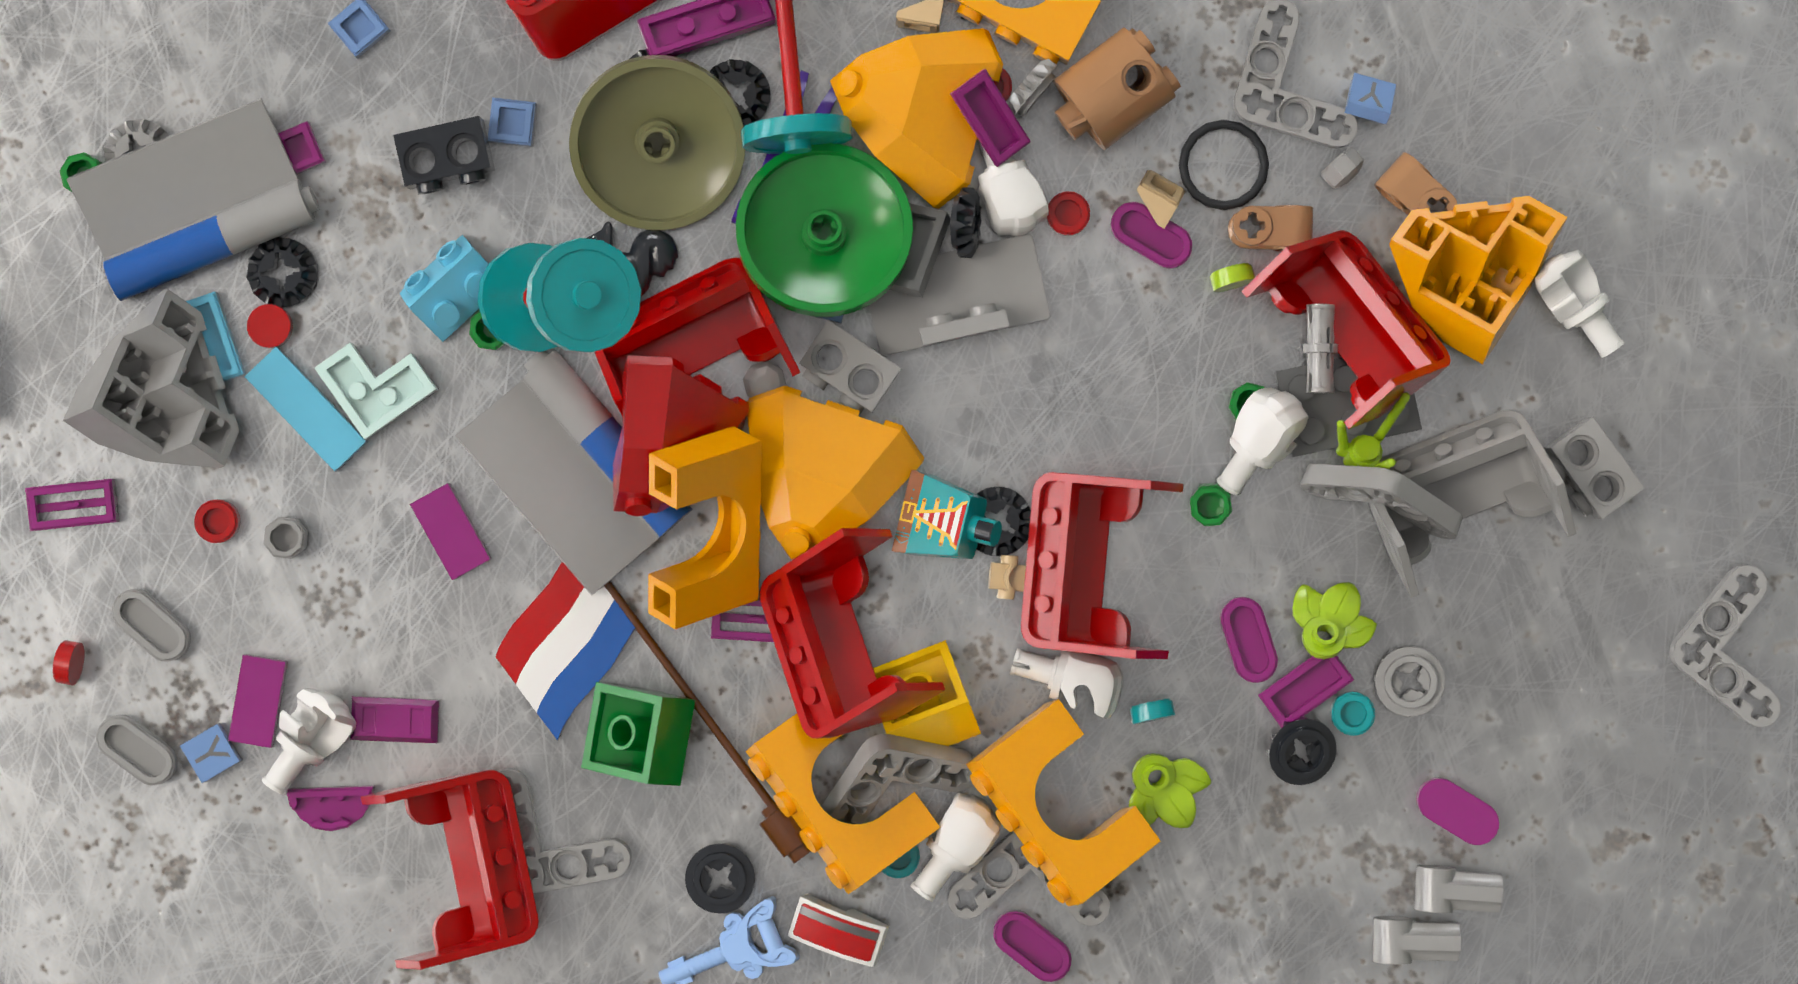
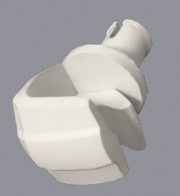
(1011, 197)
(1575, 299)
(1262, 435)
(1074, 669)
(309, 736)
(960, 843)

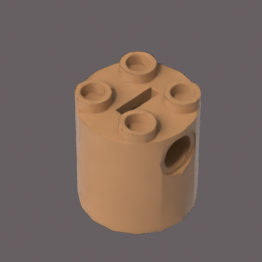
(1098, 93)

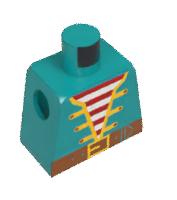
(943, 520)

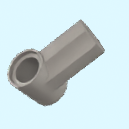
(1444, 889)
(1403, 940)

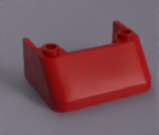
(568, 26)
(1373, 320)
(699, 325)
(1069, 563)
(822, 642)
(485, 861)

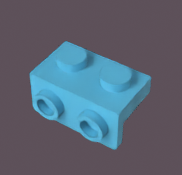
(447, 288)

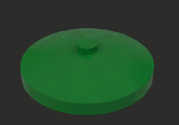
(824, 230)

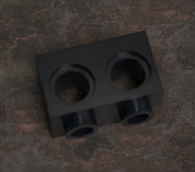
(443, 142)

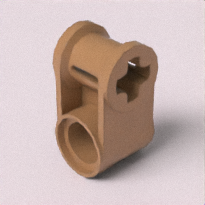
(1411, 186)
(1278, 226)

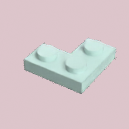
(374, 400)

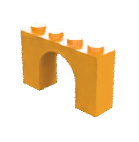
(1049, 27)
(727, 567)
(1009, 777)
(850, 850)

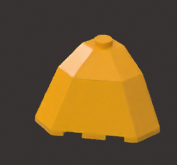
(906, 111)
(1474, 266)
(824, 465)

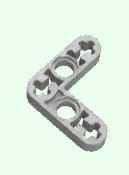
(1268, 86)
(1383, 487)
(1713, 658)
(893, 756)
(546, 860)
(984, 901)

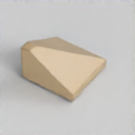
(921, 16)
(1160, 196)

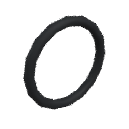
(1184, 158)

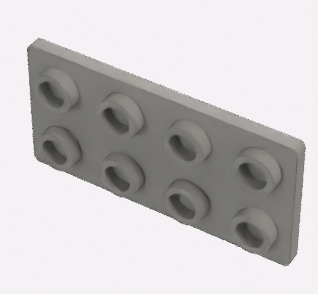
(965, 298)

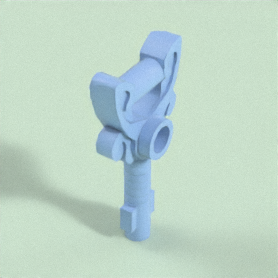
(737, 948)

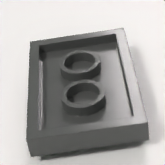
(1329, 408)

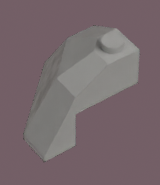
(157, 391)

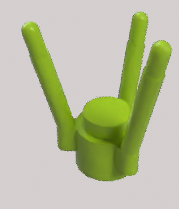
(1366, 449)

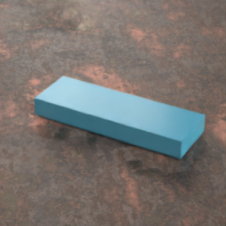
(306, 409)

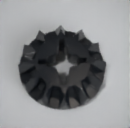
(757, 93)
(966, 222)
(297, 285)
(1017, 517)
(1320, 751)
(723, 898)

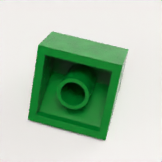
(638, 734)

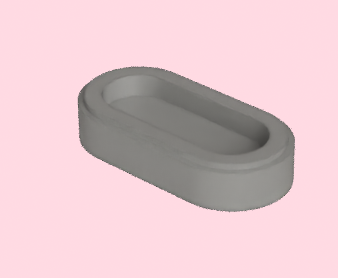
(151, 625)
(136, 750)

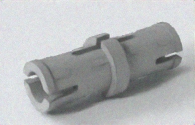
(1320, 348)

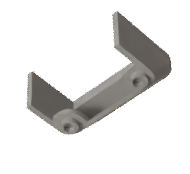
(1472, 472)

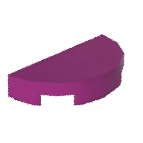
(329, 806)

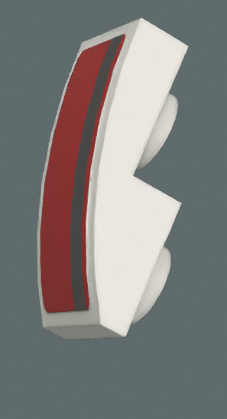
(838, 932)

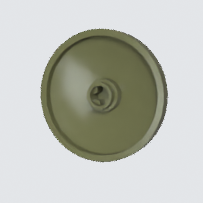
(657, 142)

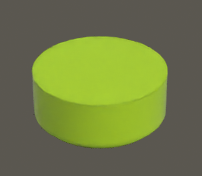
(1232, 277)

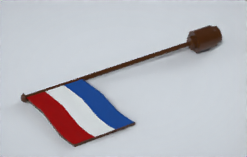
(570, 644)

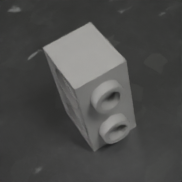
(855, 357)
(1602, 460)

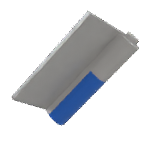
(192, 199)
(554, 458)

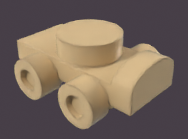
(1007, 577)

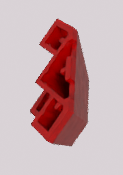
(660, 411)

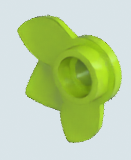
(1331, 613)
(1172, 794)

